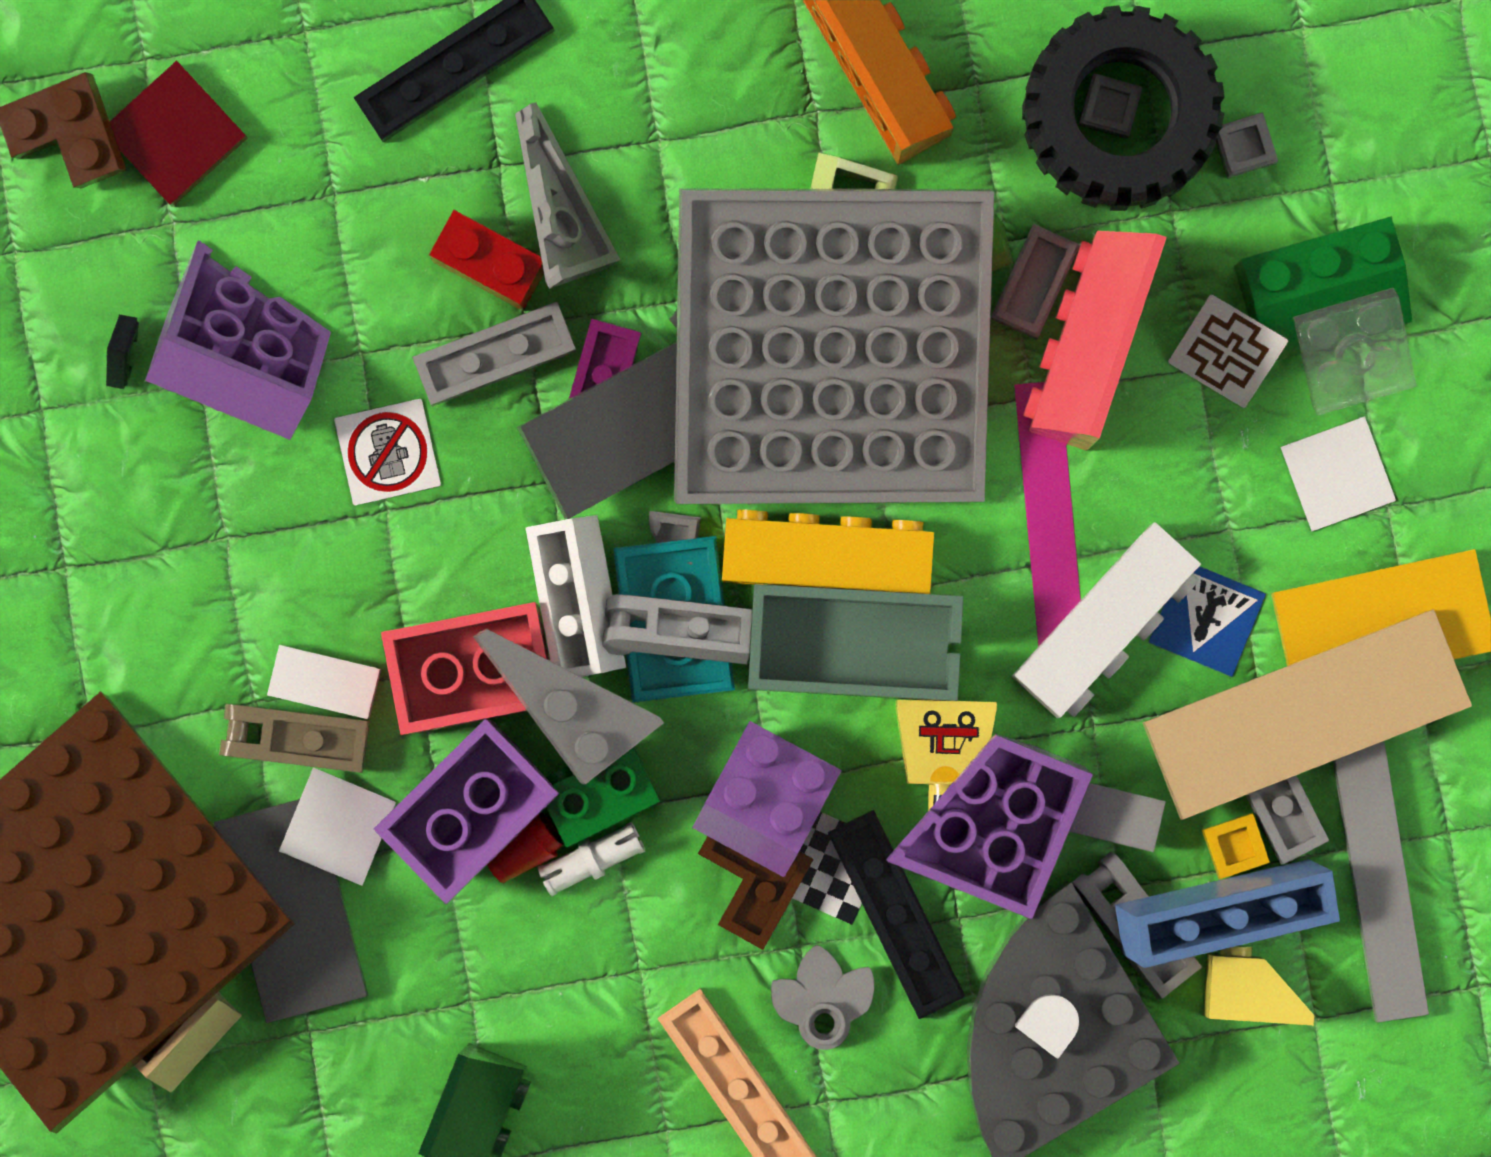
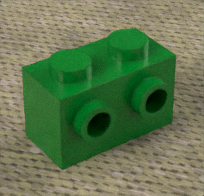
(602, 802)

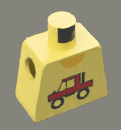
(942, 739)

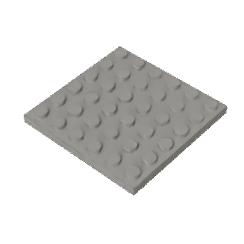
(832, 345)

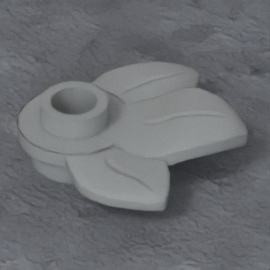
(820, 990)

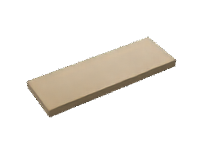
(1307, 714)

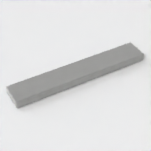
(1380, 884)

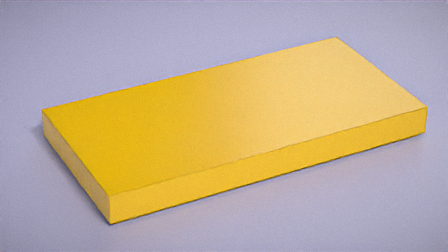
(1353, 606)

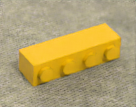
(827, 555)

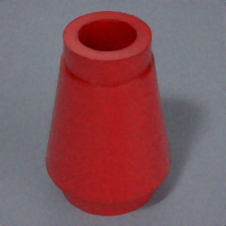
(529, 849)

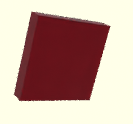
(175, 133)

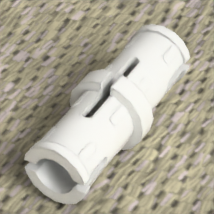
(591, 859)

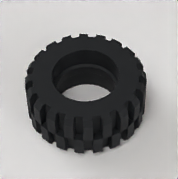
(1136, 40)

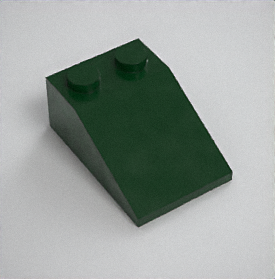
(476, 1106)

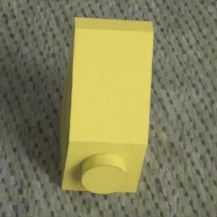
(1250, 990)

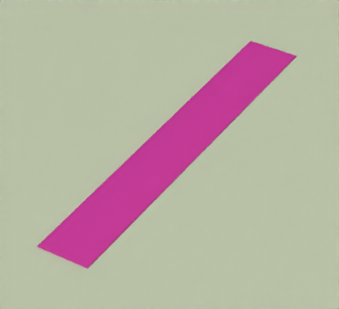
(1048, 521)

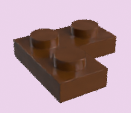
(73, 118)
(761, 894)

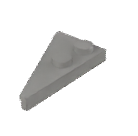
(565, 222)
(577, 716)

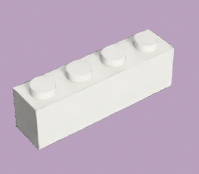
(1106, 621)

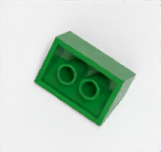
(1322, 274)

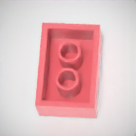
(446, 677)

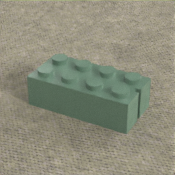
(855, 643)

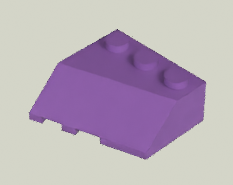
(238, 348)
(999, 825)

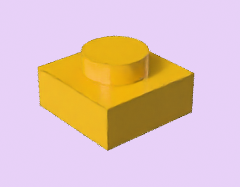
(1235, 846)

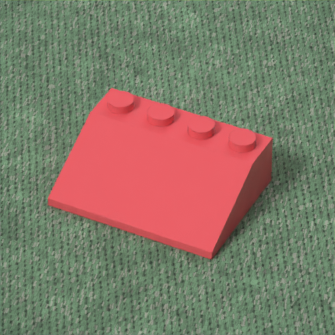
(1095, 336)

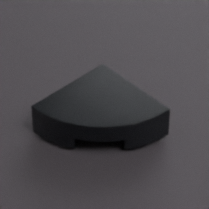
(119, 351)

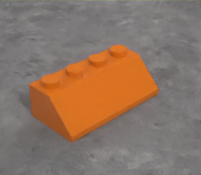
(885, 73)

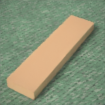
(732, 1079)

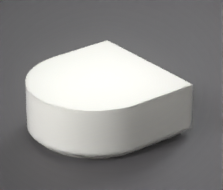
(1050, 1023)

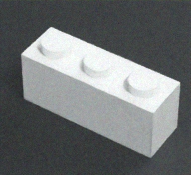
(573, 593)

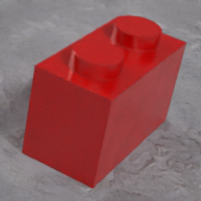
(488, 260)

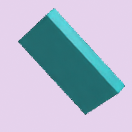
(663, 573)

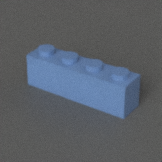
(1227, 913)

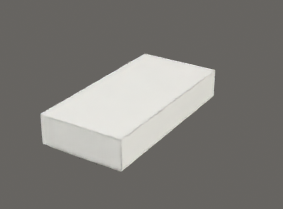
(324, 682)

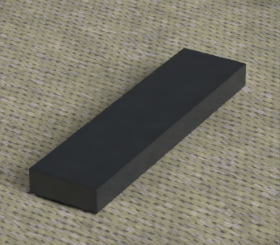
(452, 65)
(896, 915)

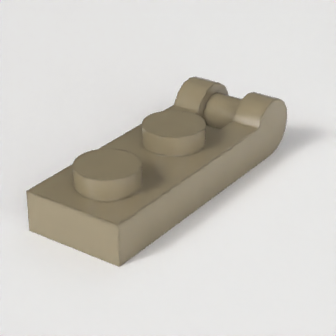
(296, 738)

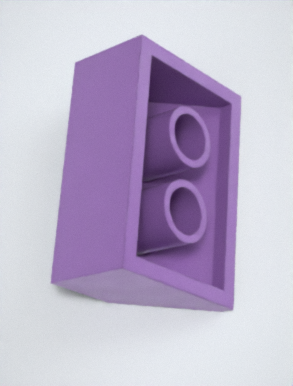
(467, 810)

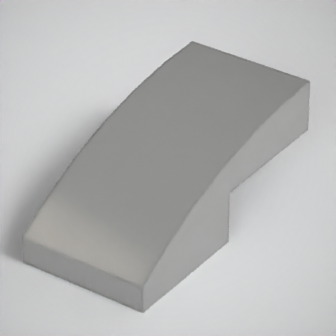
(1119, 817)

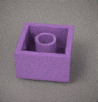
(766, 799)

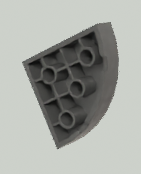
(1017, 1086)

